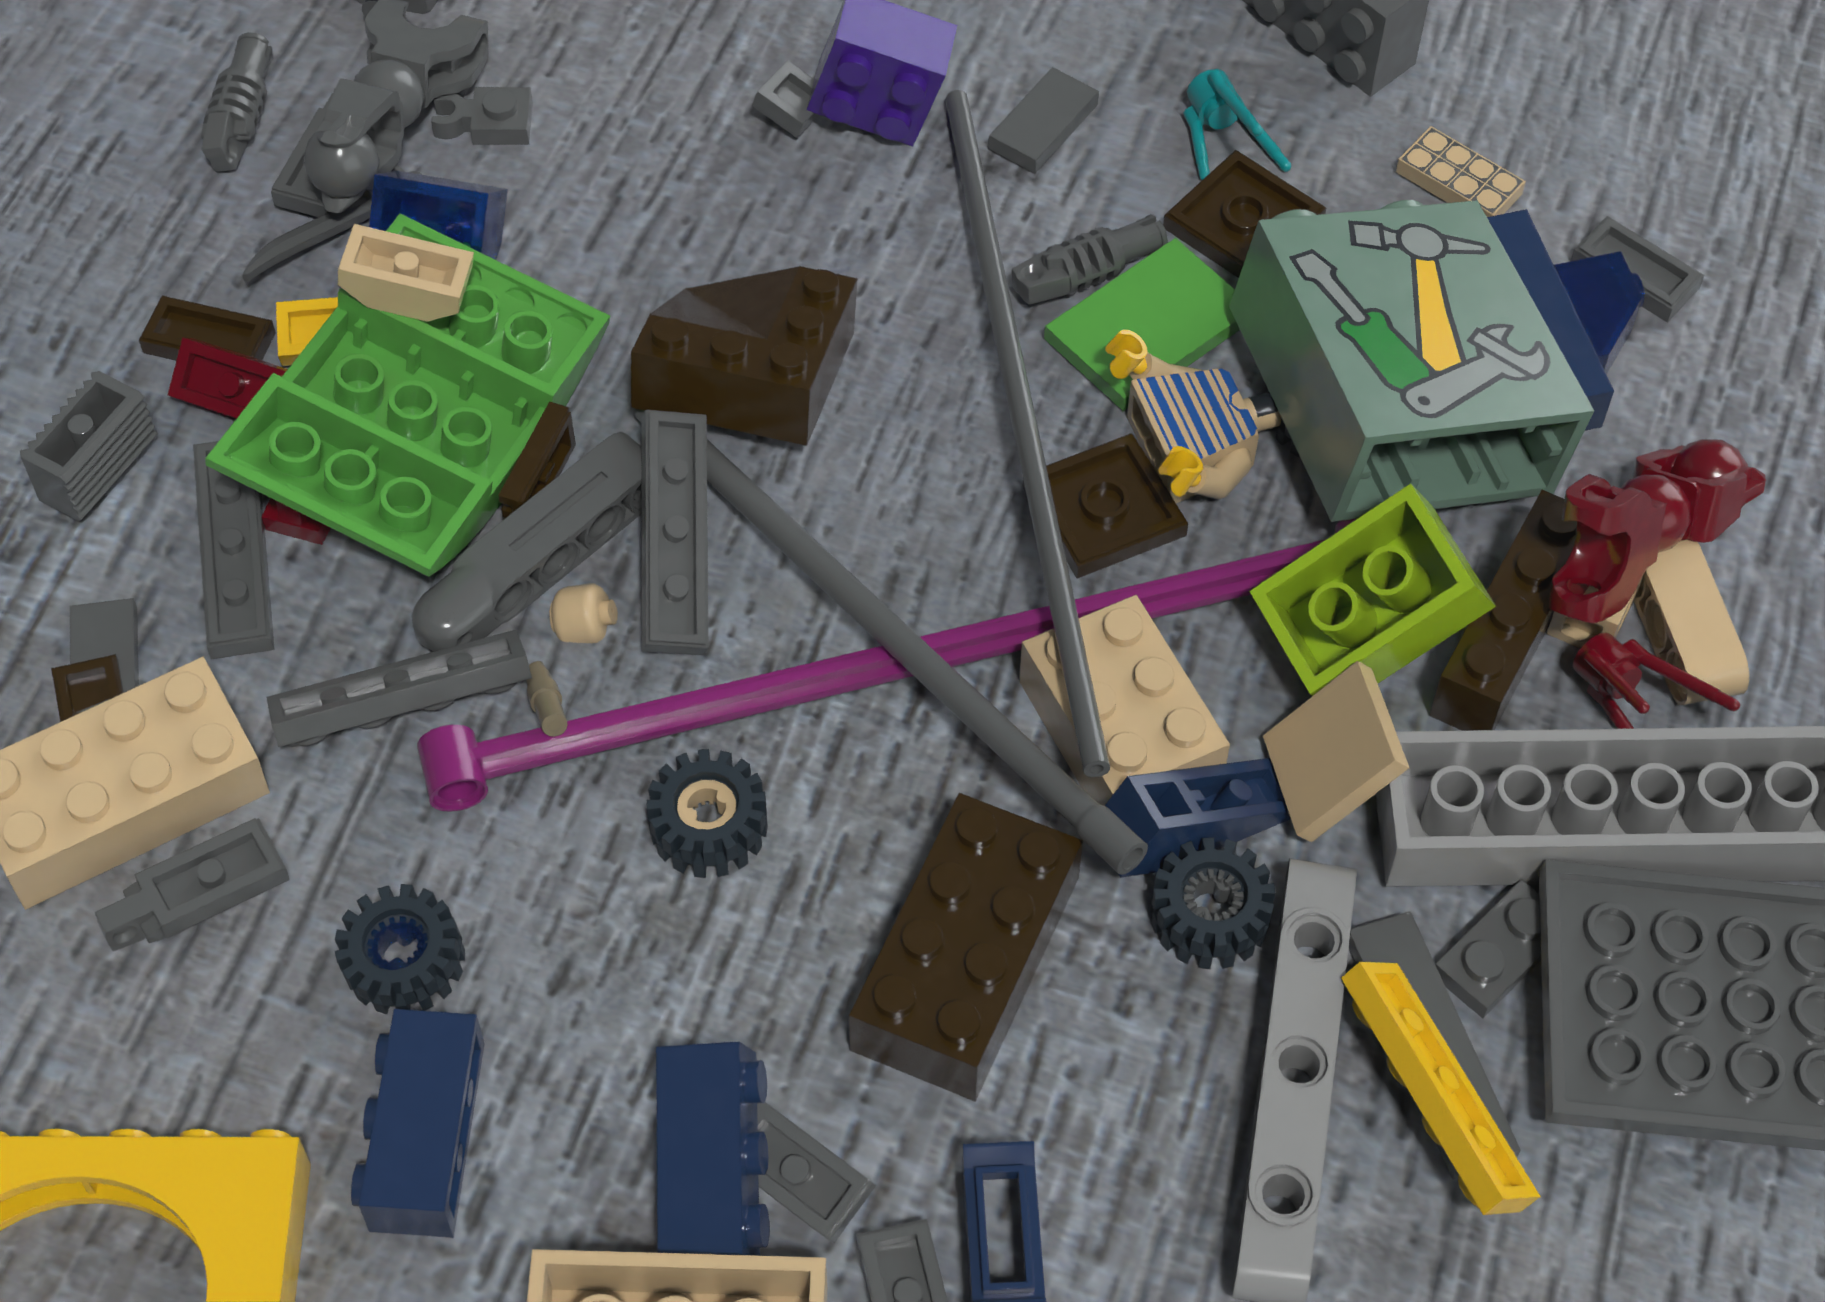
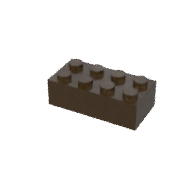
(965, 946)

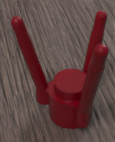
(1614, 674)

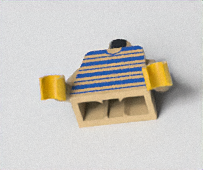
(1190, 420)

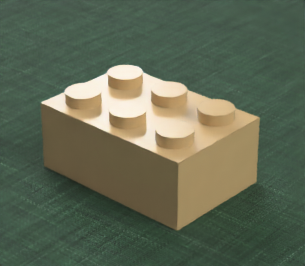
(1142, 696)

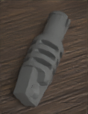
(236, 103)
(1086, 260)

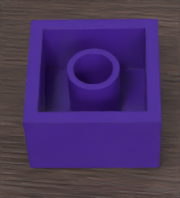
(882, 68)

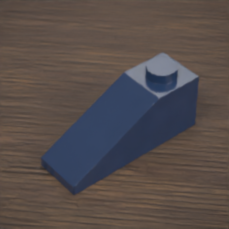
(1196, 804)

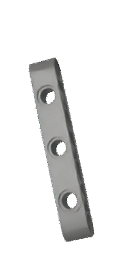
(1289, 1116)

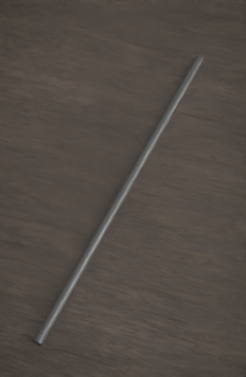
(1028, 443)

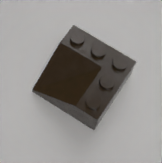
(748, 351)

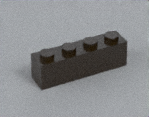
(1504, 640)

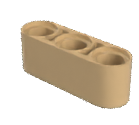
(1691, 622)

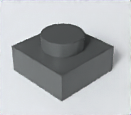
(786, 99)

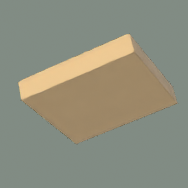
(1335, 751)

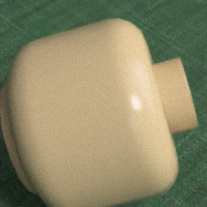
(582, 613)

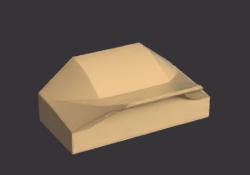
(404, 274)

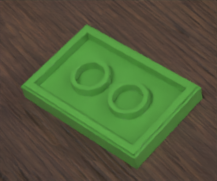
(1164, 299)

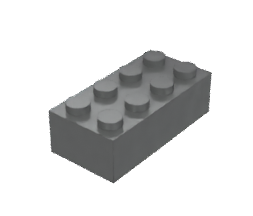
(1357, 38)

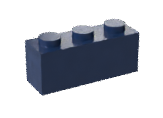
(419, 1123)
(710, 1150)

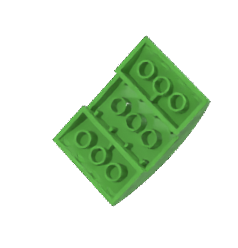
(412, 422)

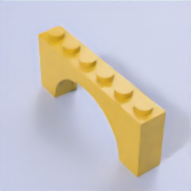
(227, 1194)

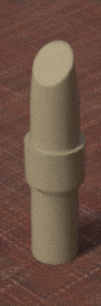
(546, 700)

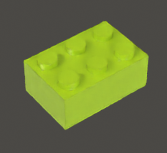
(1373, 593)

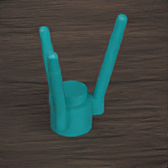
(1219, 106)

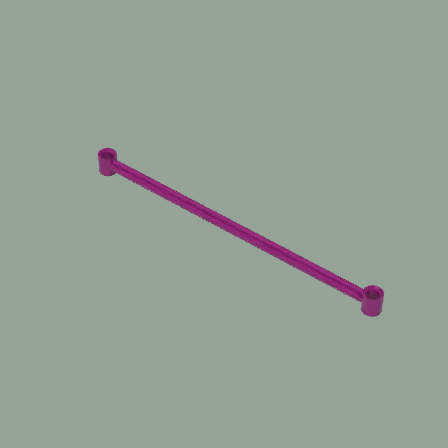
(458, 766)

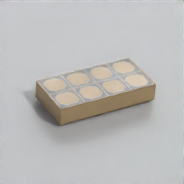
(1459, 173)

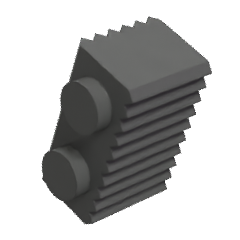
(88, 445)

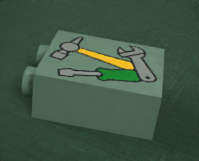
(1407, 357)

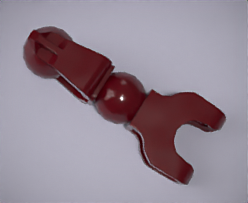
(1621, 530)

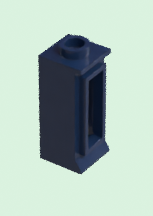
(996, 1162)

